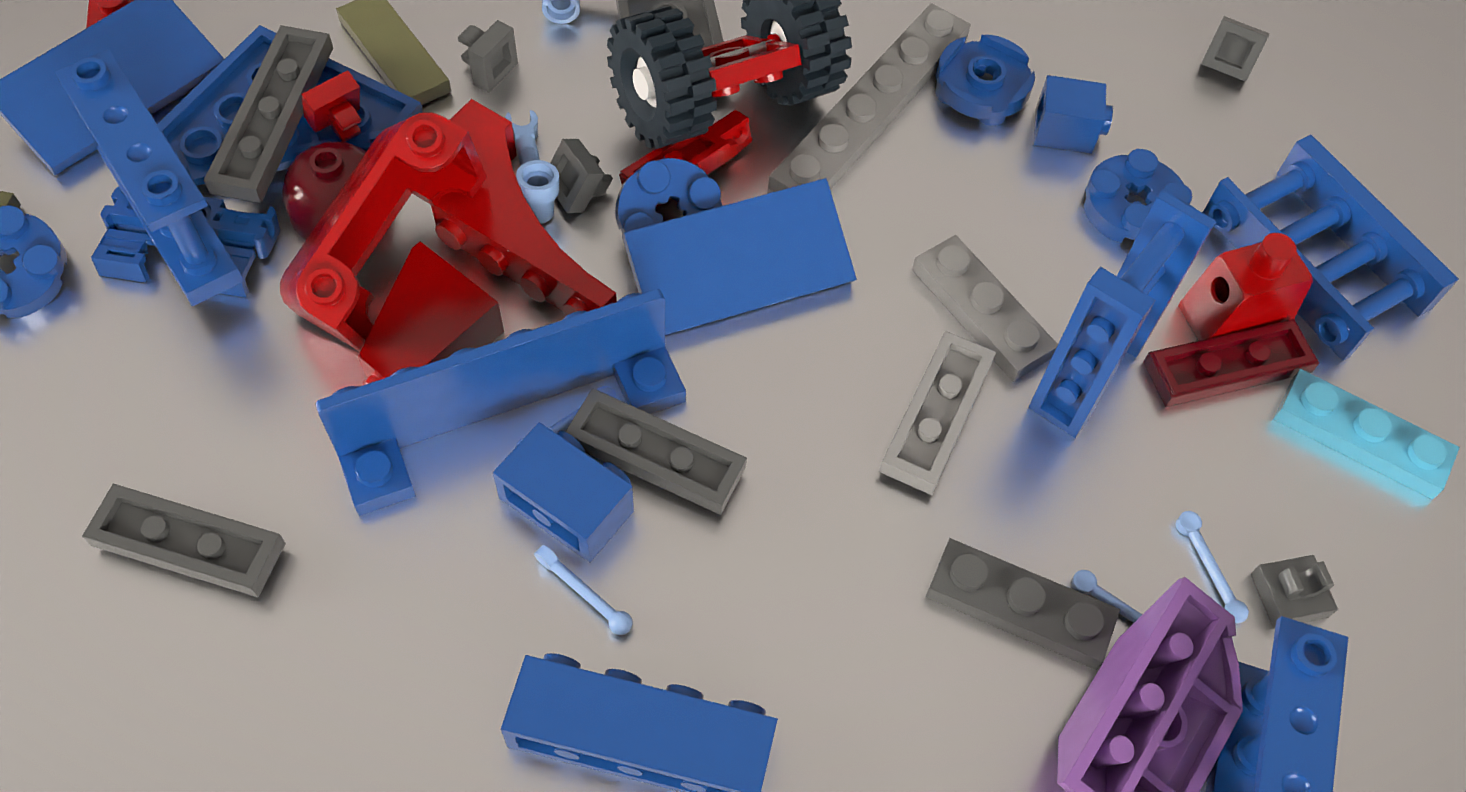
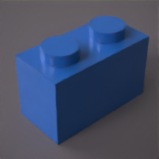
(565, 490)

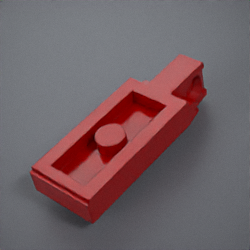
(707, 150)

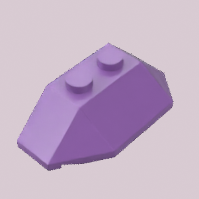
(1157, 701)

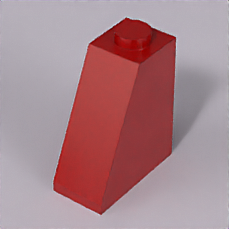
(428, 317)

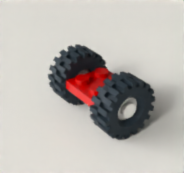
(671, 80)

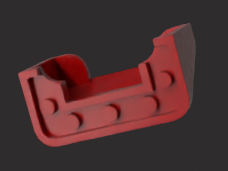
(415, 157)

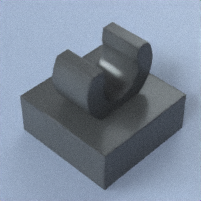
(1235, 48)
(489, 53)
(578, 175)
(1295, 589)

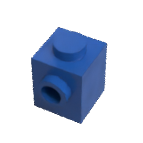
(1071, 114)

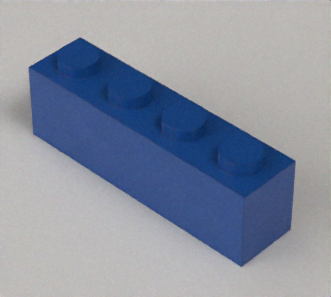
(637, 729)

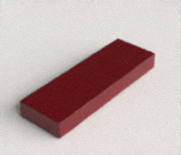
(1229, 362)

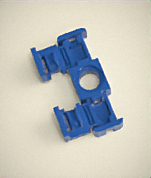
(126, 240)

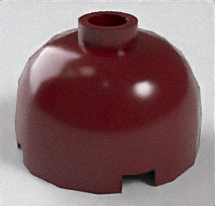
(316, 180)

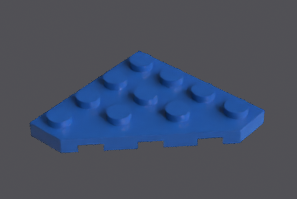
(205, 115)

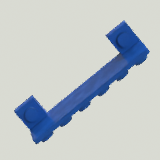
(478, 383)

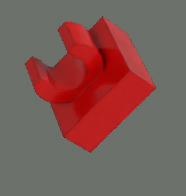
(334, 105)

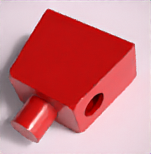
(1248, 288)

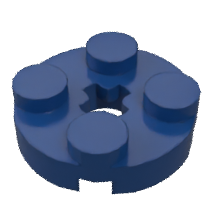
(982, 98)
(1124, 175)
(656, 184)
(38, 266)

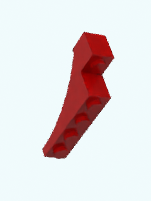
(503, 228)

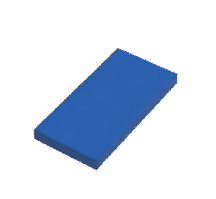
(153, 46)
(742, 255)

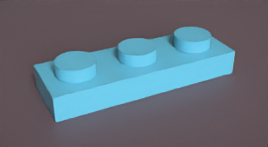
(1367, 434)

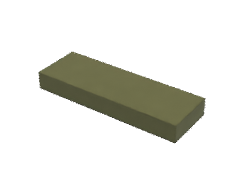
(393, 49)

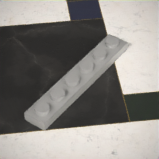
(871, 102)

